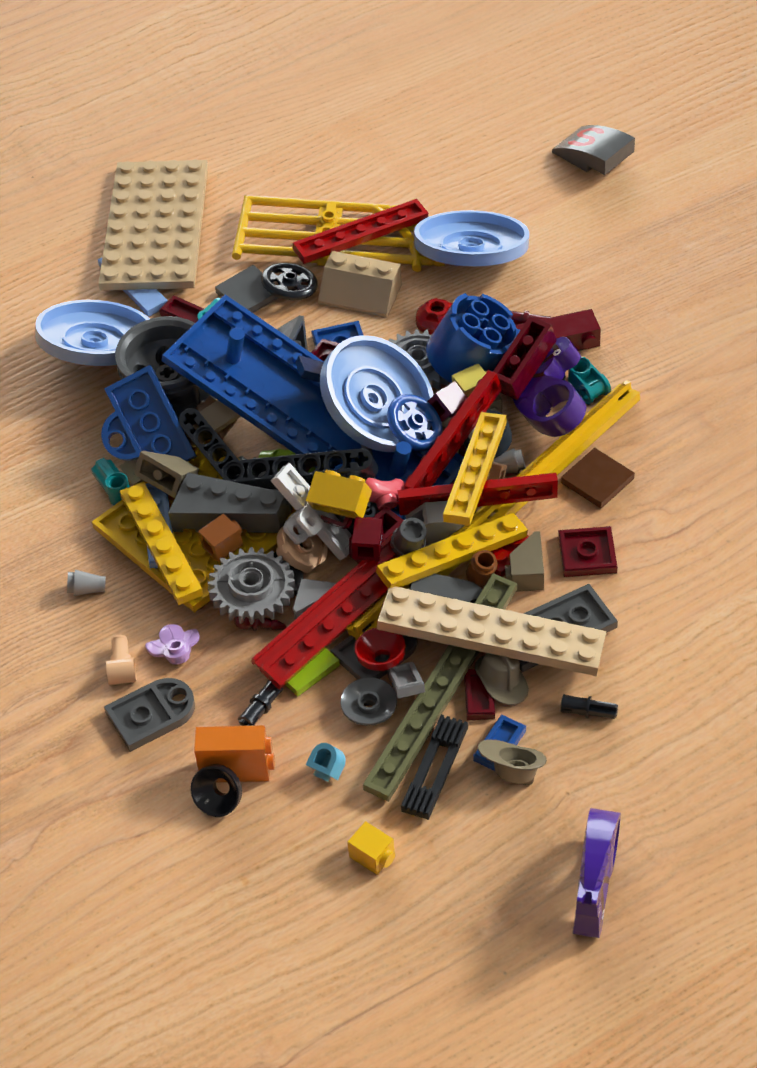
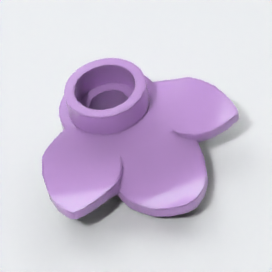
(173, 644)

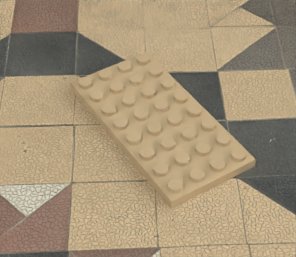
(154, 225)

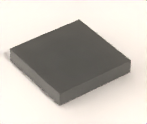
(246, 289)

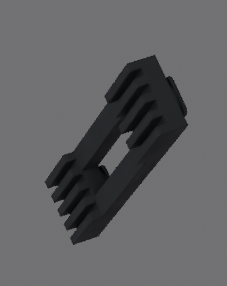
(420, 800)

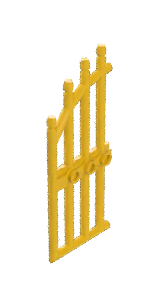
(329, 217)

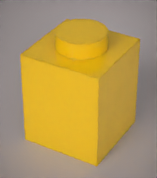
(371, 848)

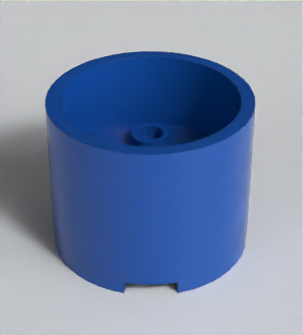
(471, 334)

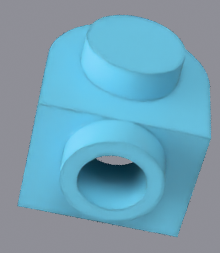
(326, 761)

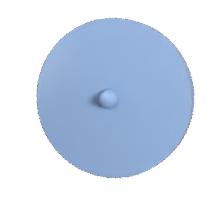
(471, 238)
(85, 330)
(362, 381)

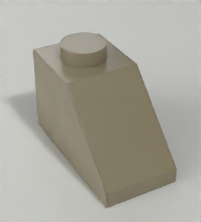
(163, 471)
(527, 565)

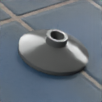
(365, 693)

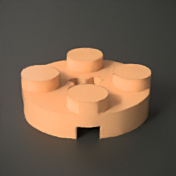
(298, 557)

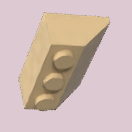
(360, 284)

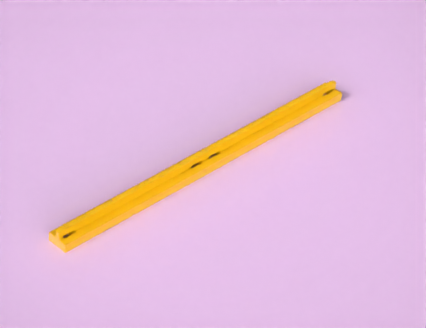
(552, 460)

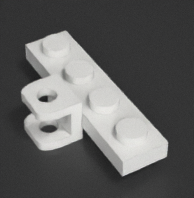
(307, 519)

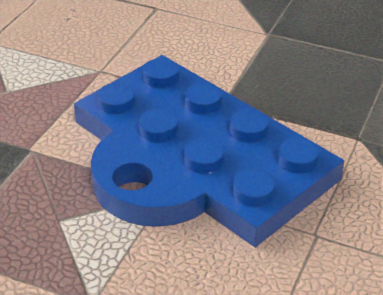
(143, 419)

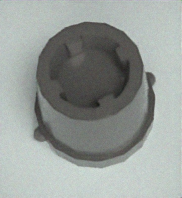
(408, 537)

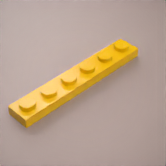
(474, 469)
(161, 543)
(451, 551)

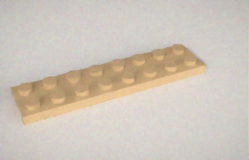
(492, 630)

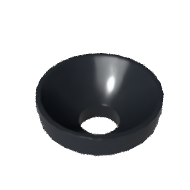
(208, 797)

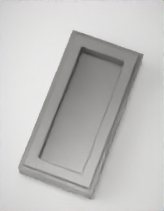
(406, 680)

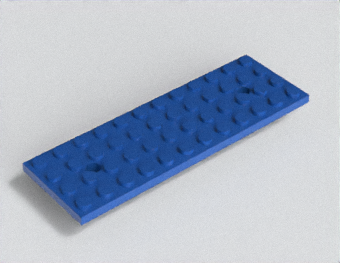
(256, 376)

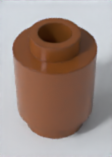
(481, 567)

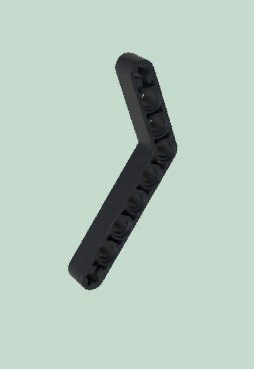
(354, 461)

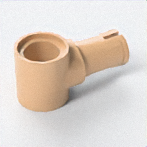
(121, 667)

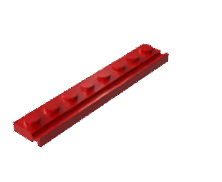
(323, 621)

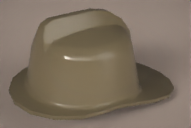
(502, 678)
(511, 761)

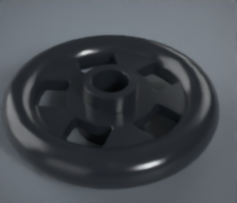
(289, 282)

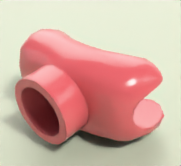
(384, 492)

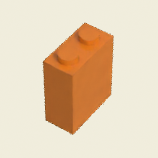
(240, 748)

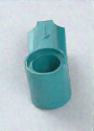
(110, 479)

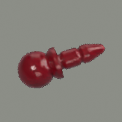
(268, 624)

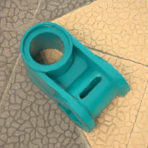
(588, 381)

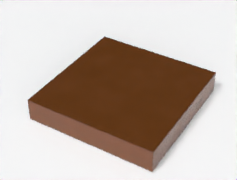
(597, 477)

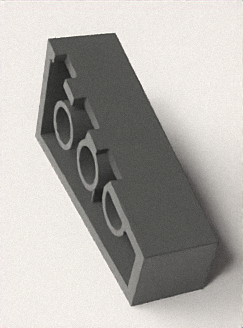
(206, 498)

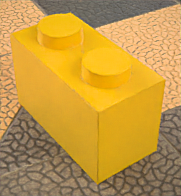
(338, 494)

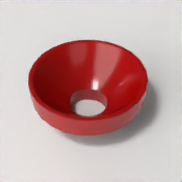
(428, 319)
(378, 642)

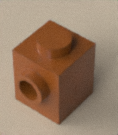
(221, 537)

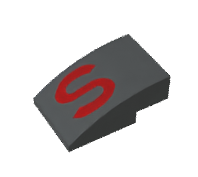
(596, 148)

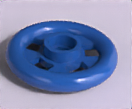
(414, 421)

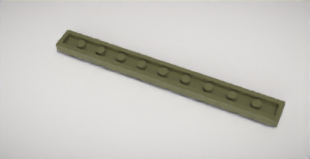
(430, 705)

